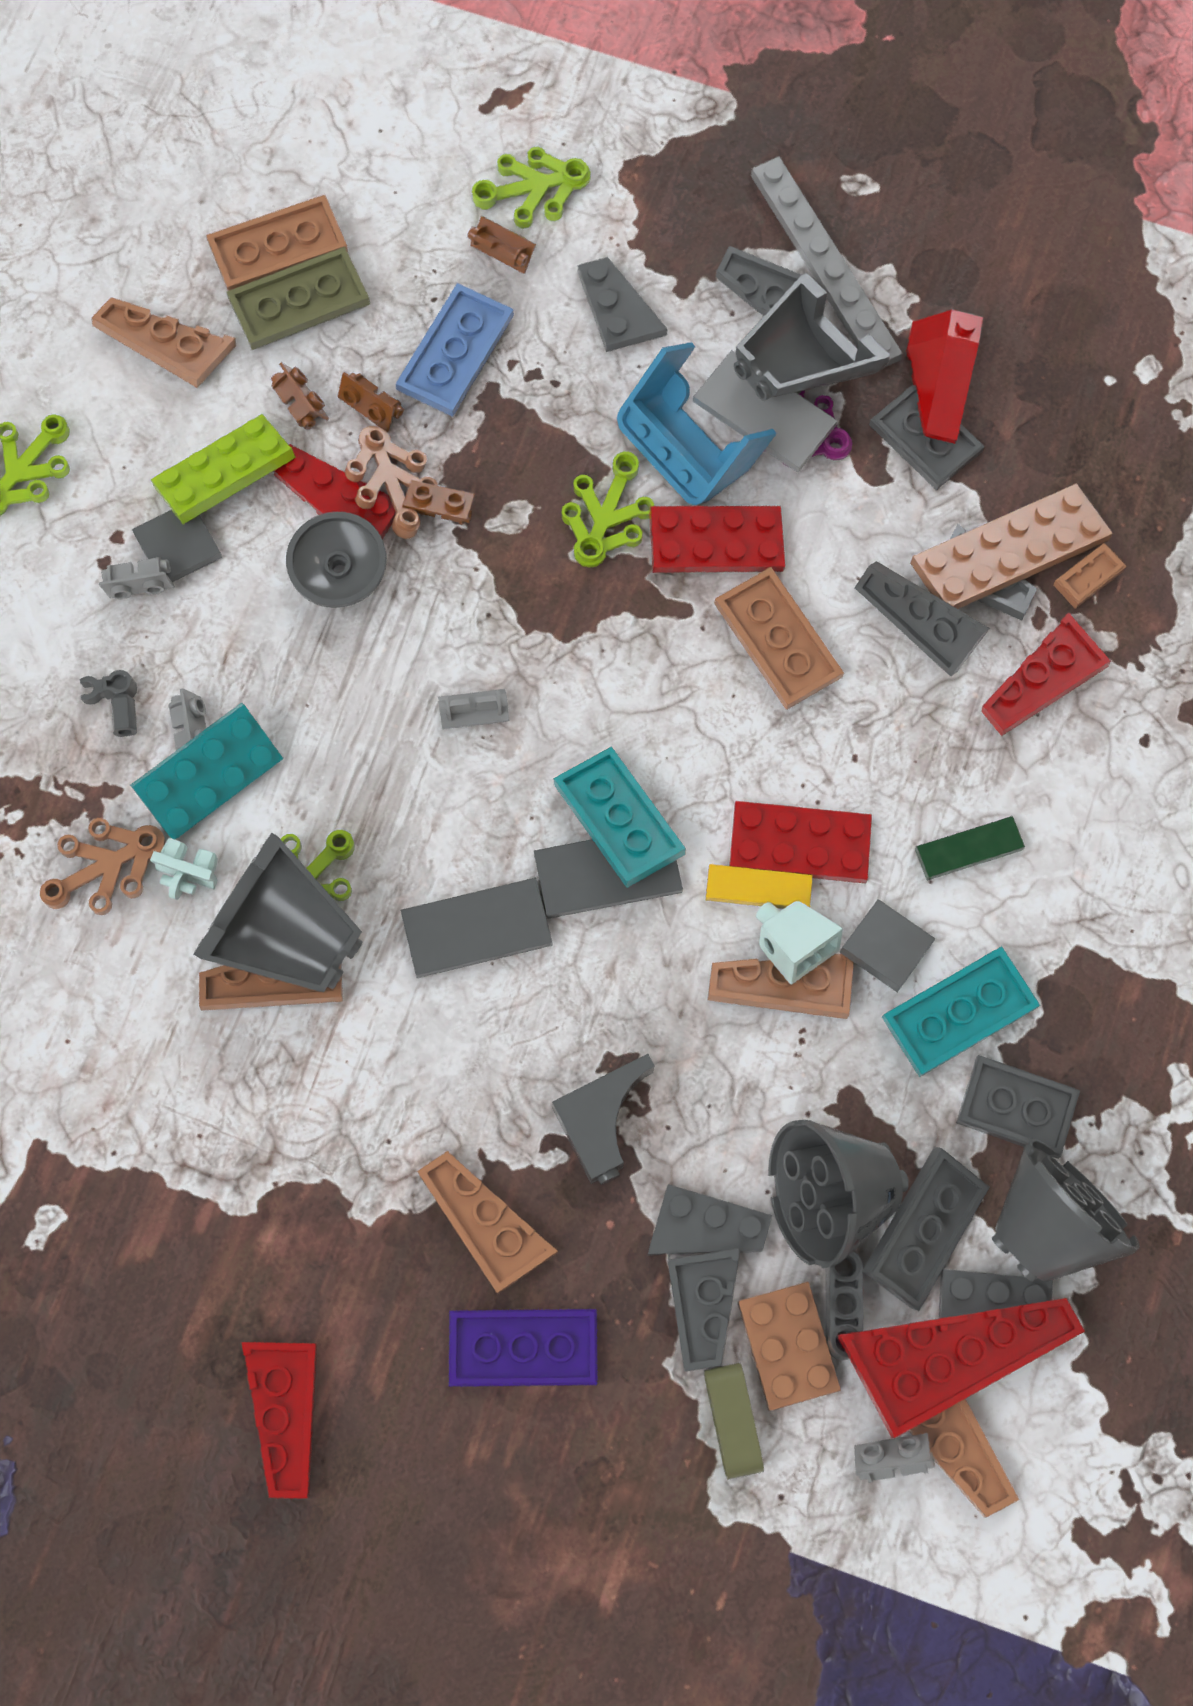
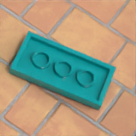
(207, 771)
(619, 817)
(960, 1011)

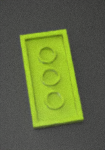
(222, 468)

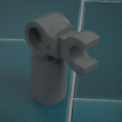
(121, 689)

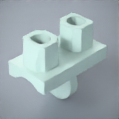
(171, 862)

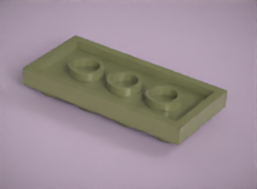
(298, 298)

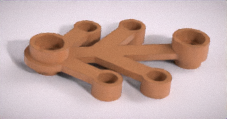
(389, 475)
(107, 864)

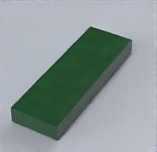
(969, 848)

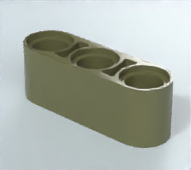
(733, 1421)

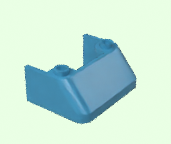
(673, 441)

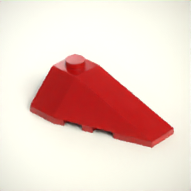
(942, 364)

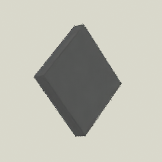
(184, 545)
(887, 945)

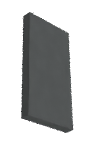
(581, 880)
(476, 927)
(926, 1228)

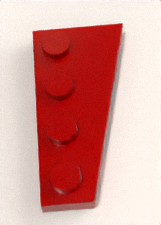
(331, 491)
(1053, 670)
(283, 1402)

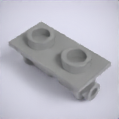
(122, 582)
(473, 709)
(187, 712)
(880, 1458)

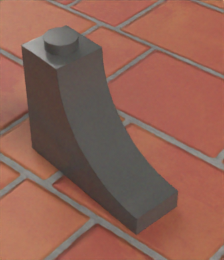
(591, 1117)

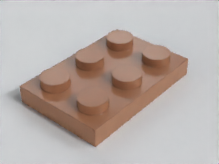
(788, 1346)

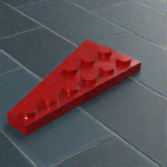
(939, 1362)

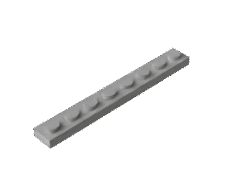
(822, 256)

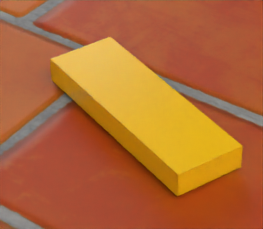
(757, 886)

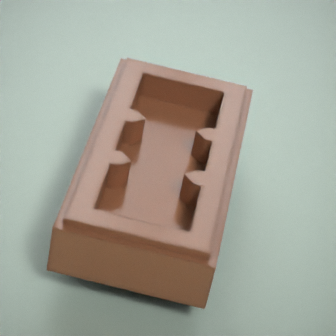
(1089, 575)

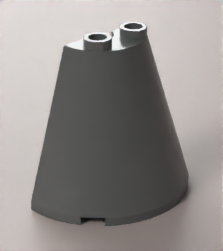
(801, 349)
(281, 924)

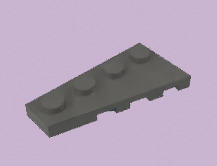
(926, 620)

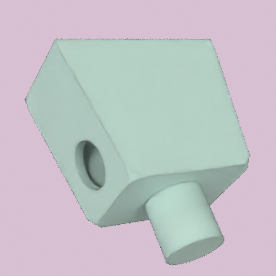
(797, 938)

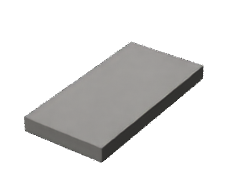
(798, 422)

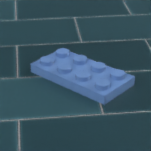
(454, 349)

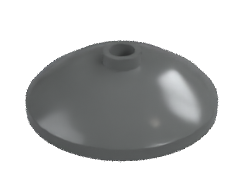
(330, 542)

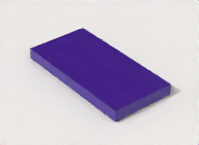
(522, 1348)

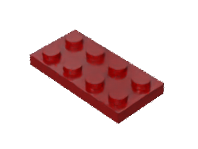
(716, 539)
(801, 841)

